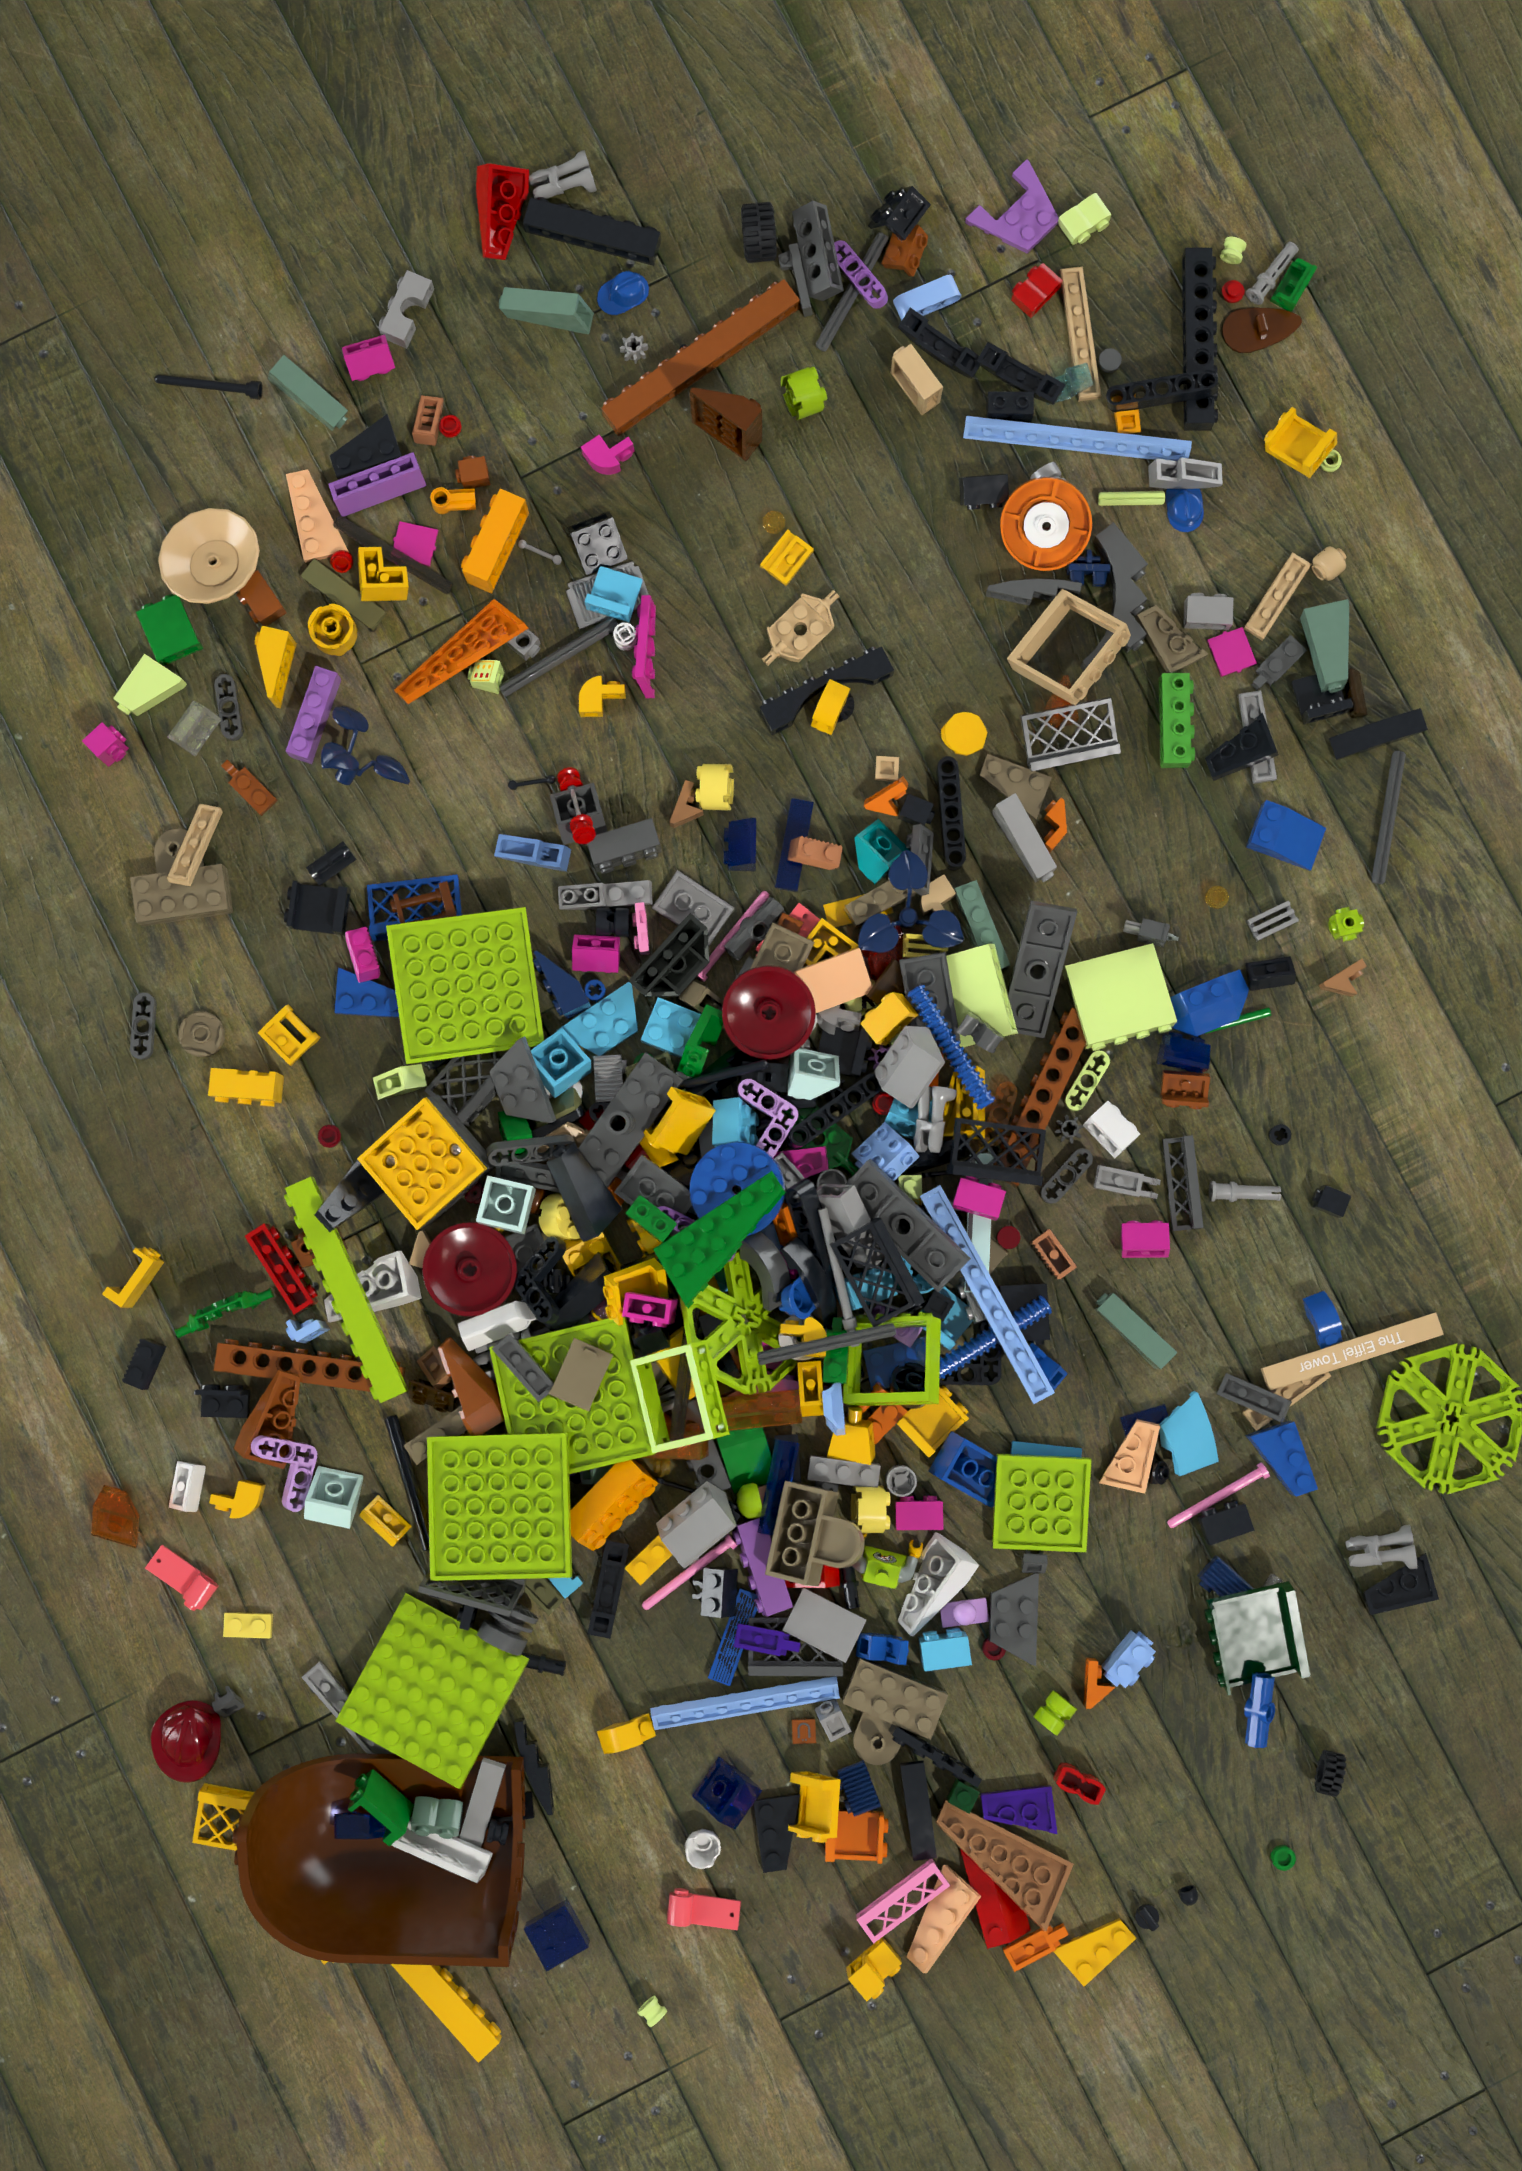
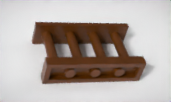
(440, 894)

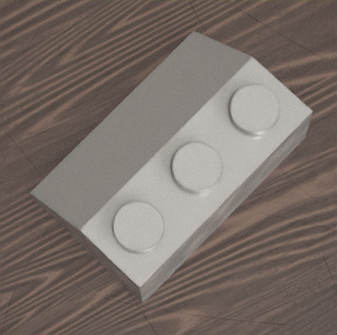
(910, 1065)
(696, 1523)

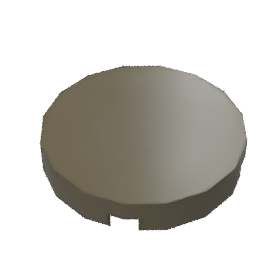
(201, 1034)

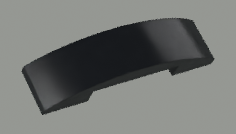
(938, 345)
(1019, 375)
(814, 1278)
(608, 1589)

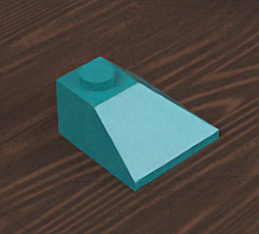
(877, 850)

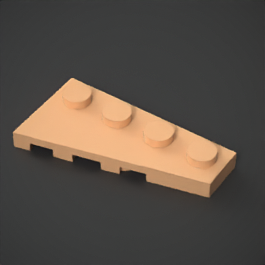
(313, 520)
(941, 1920)

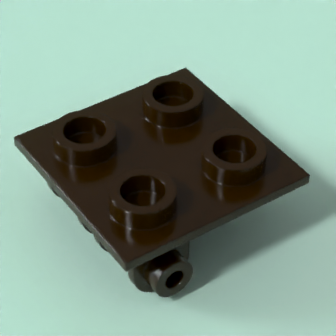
(422, 1394)

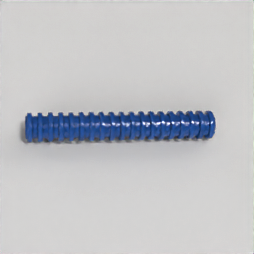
(951, 1047)
(983, 1342)

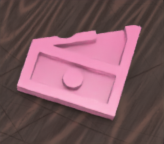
(640, 921)

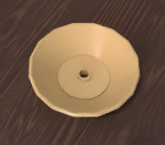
(200, 541)

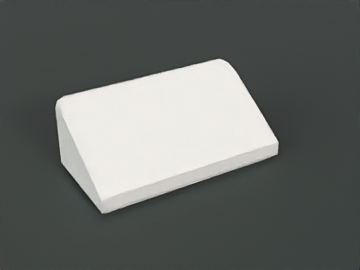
(187, 1486)

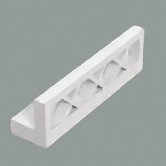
(451, 1854)

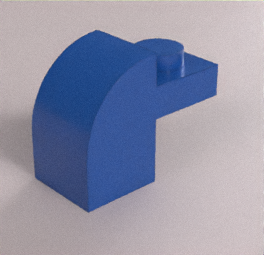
(1324, 1319)
(1052, 1370)
(882, 1647)

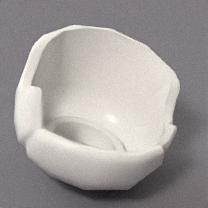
(702, 1848)

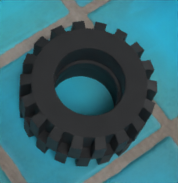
(758, 232)

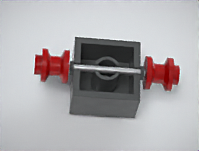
(577, 809)

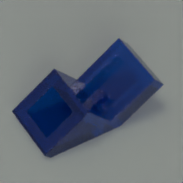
(357, 1826)

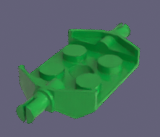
(836, 1140)
(214, 1311)

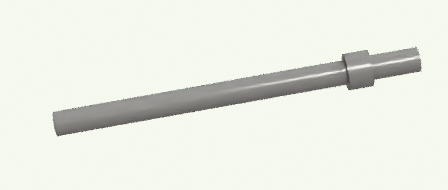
(849, 1322)

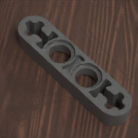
(531, 1146)

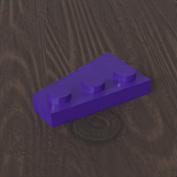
(1022, 1807)

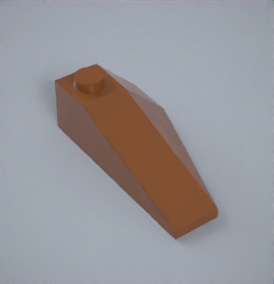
(473, 1387)
(272, 1418)

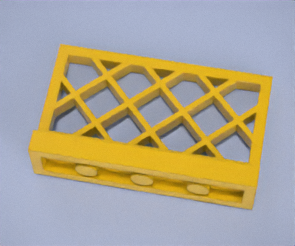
(219, 1797)

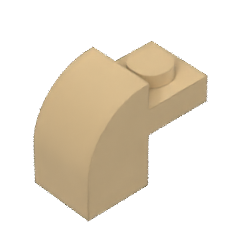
(939, 893)

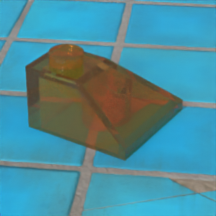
(115, 1517)

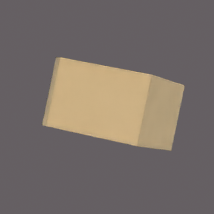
(420, 1247)

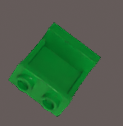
(169, 629)
(706, 1030)
(651, 1219)
(383, 1803)

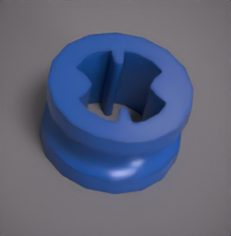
(594, 983)

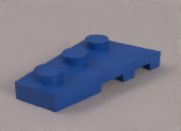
(364, 998)

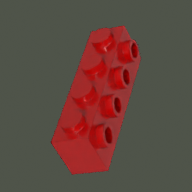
(281, 1268)

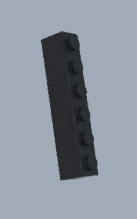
(592, 231)

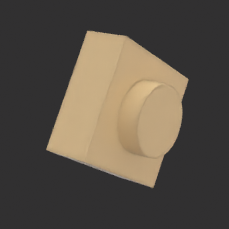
(886, 768)

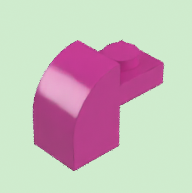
(604, 459)

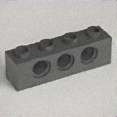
(817, 250)
(720, 1477)

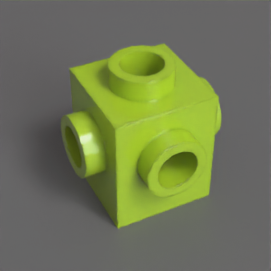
(1339, 928)

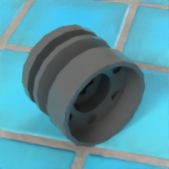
(505, 1630)

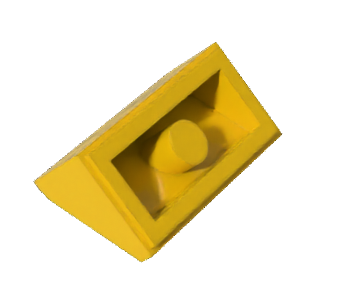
(385, 1520)

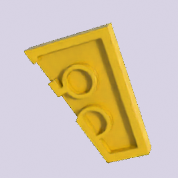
(1095, 1950)

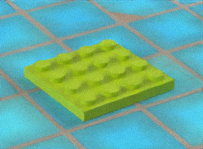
(1041, 1503)

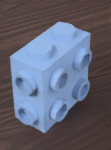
(887, 1151)
(1129, 1659)

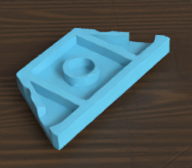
(606, 1022)

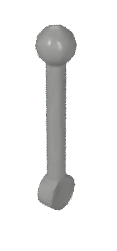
(556, 559)

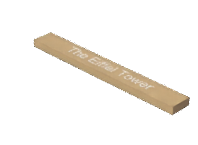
(1352, 1351)

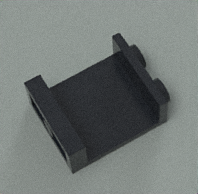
(317, 908)

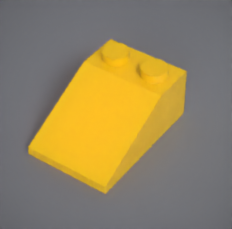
(275, 656)

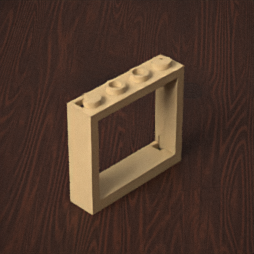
(1044, 627)

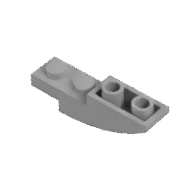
(604, 895)

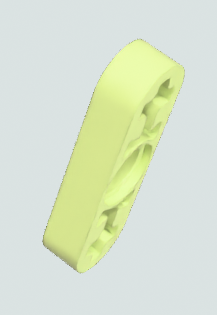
(1101, 1069)

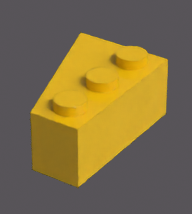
(246, 1086)
(962, 1108)

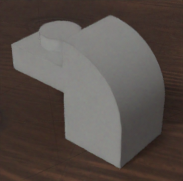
(836, 1017)

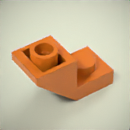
(1057, 818)

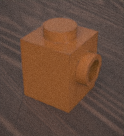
(473, 472)

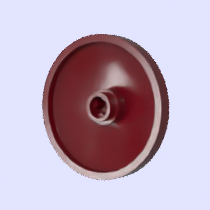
(768, 1012)
(469, 1269)

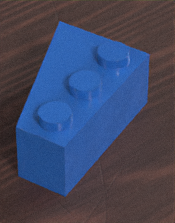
(1286, 1456)

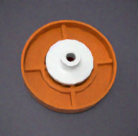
(1040, 502)

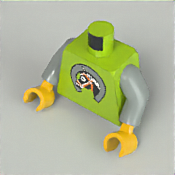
(887, 1567)

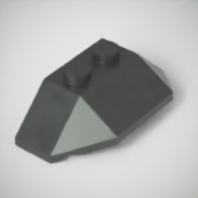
(675, 961)

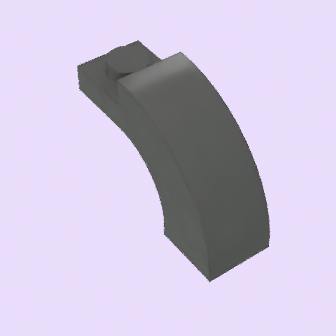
(769, 1266)

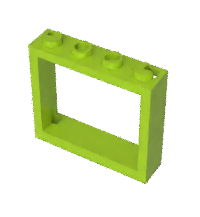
(705, 1390)
(851, 1390)

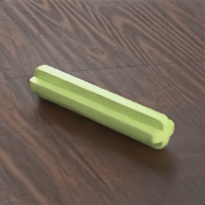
(1131, 498)

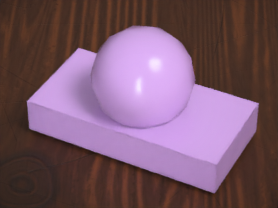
(964, 1612)

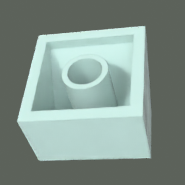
(812, 1074)
(333, 1497)

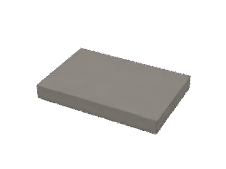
(686, 897)
(824, 1625)

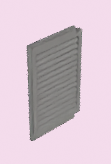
(580, 588)

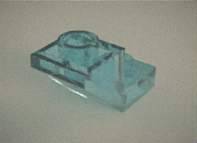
(1076, 380)

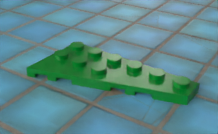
(712, 1240)

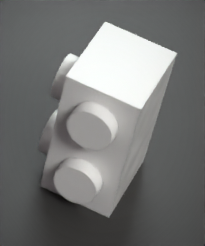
(1111, 1129)

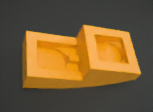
(1127, 421)

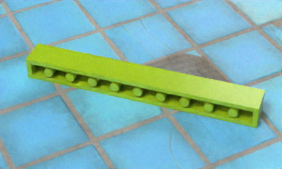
(347, 1292)

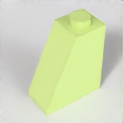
(147, 687)

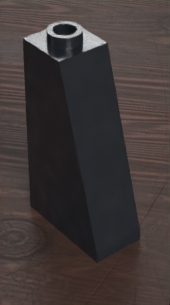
(583, 1192)
(582, 1292)

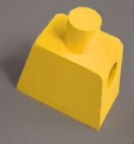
(857, 1443)

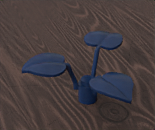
(336, 756)
(942, 928)

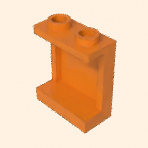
(858, 1837)

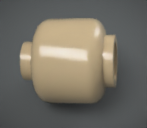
(1329, 563)

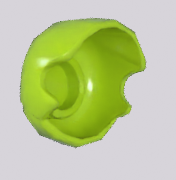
(749, 1501)

